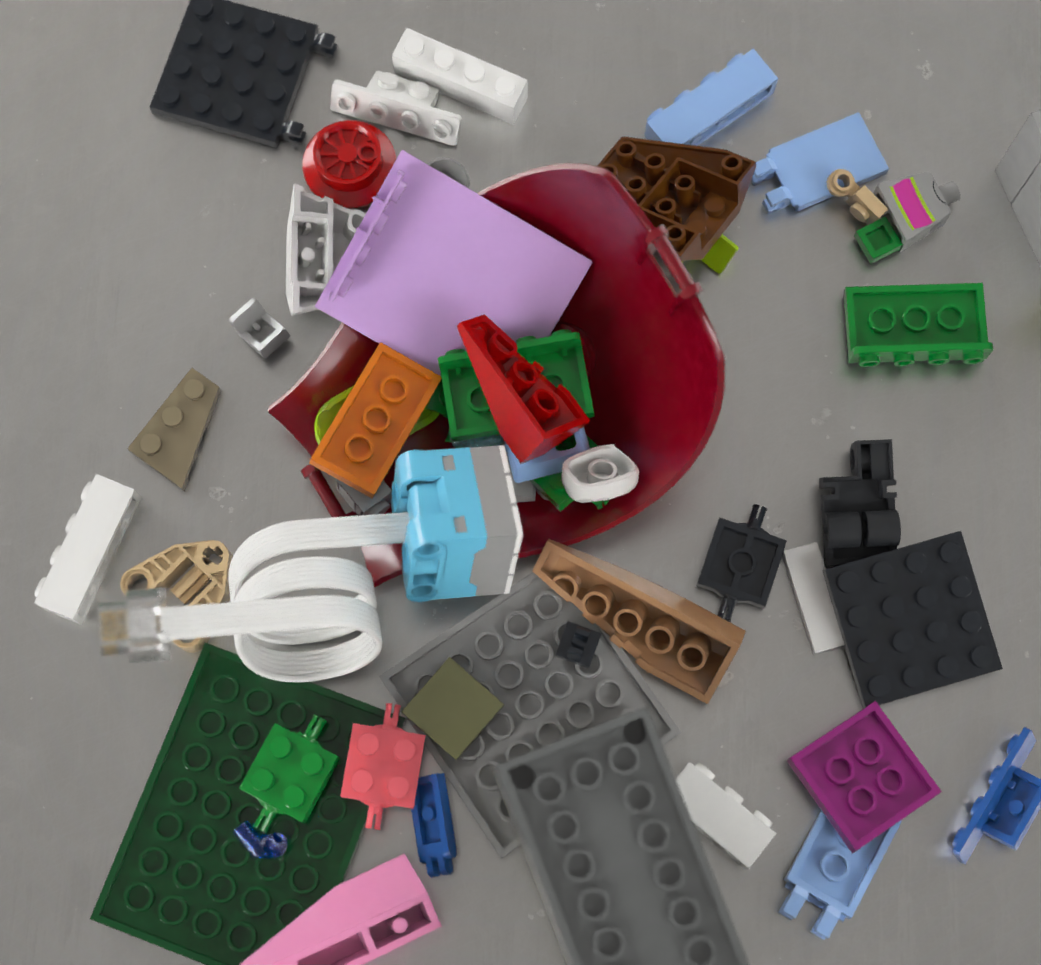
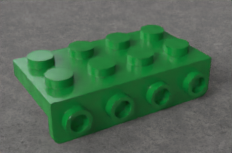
(916, 324)
(465, 402)

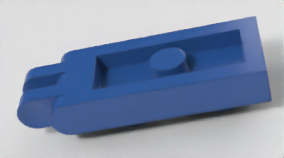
(434, 825)

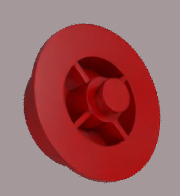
(348, 162)

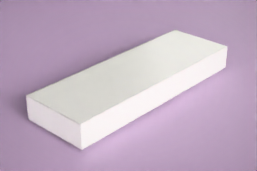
(805, 573)

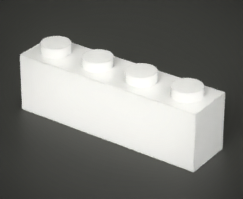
(460, 76)
(87, 548)

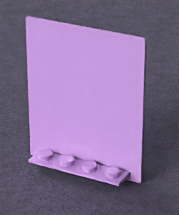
(445, 256)

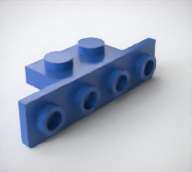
(1008, 804)

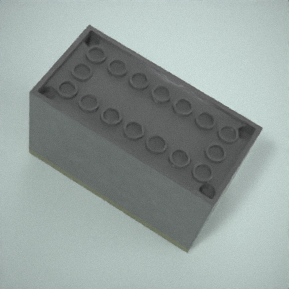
(617, 850)

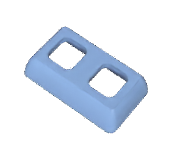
(546, 464)

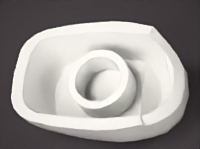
(599, 474)

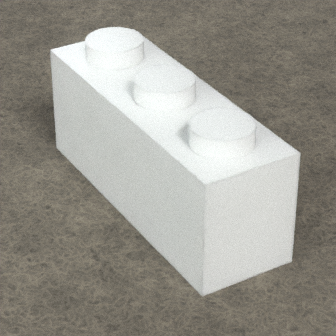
(722, 817)

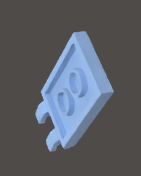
(808, 160)
(831, 875)

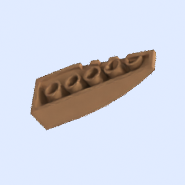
(650, 622)

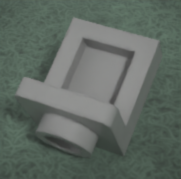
(258, 328)

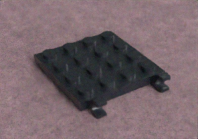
(238, 70)

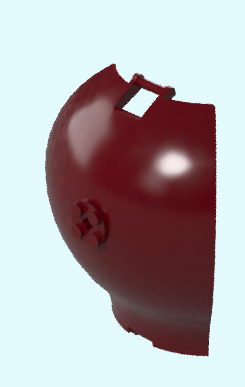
(644, 348)

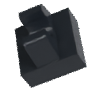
(578, 644)

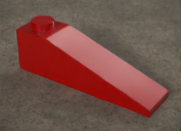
(523, 402)

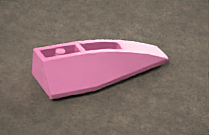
(355, 920)

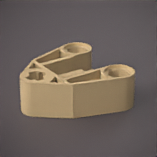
(171, 563)

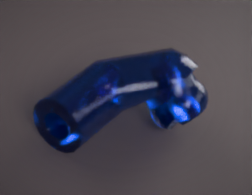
(261, 845)

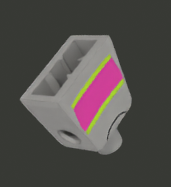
(916, 205)

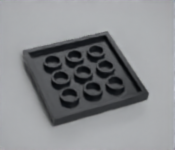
(912, 619)

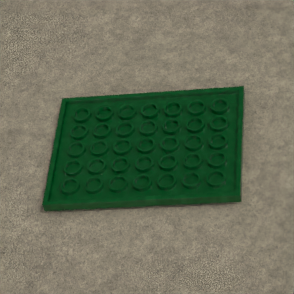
(181, 868)

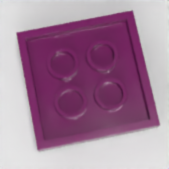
(864, 776)

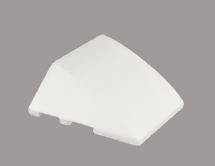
(315, 242)

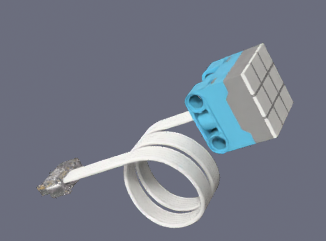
(457, 538)

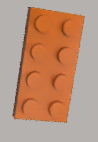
(375, 420)

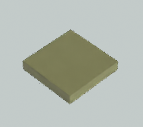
(452, 708)

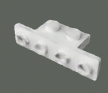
(398, 105)

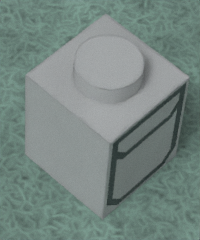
(363, 504)

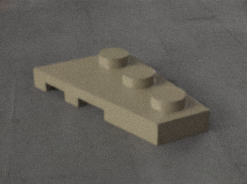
(175, 431)

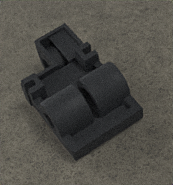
(860, 512)

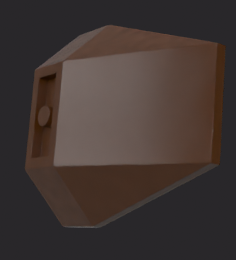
(683, 188)

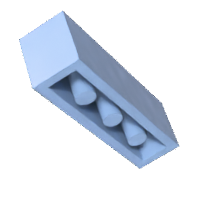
(714, 102)

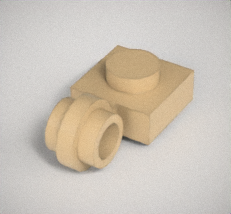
(862, 201)

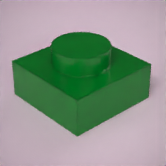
(878, 240)

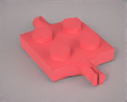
(383, 766)

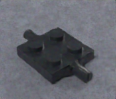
(741, 562)

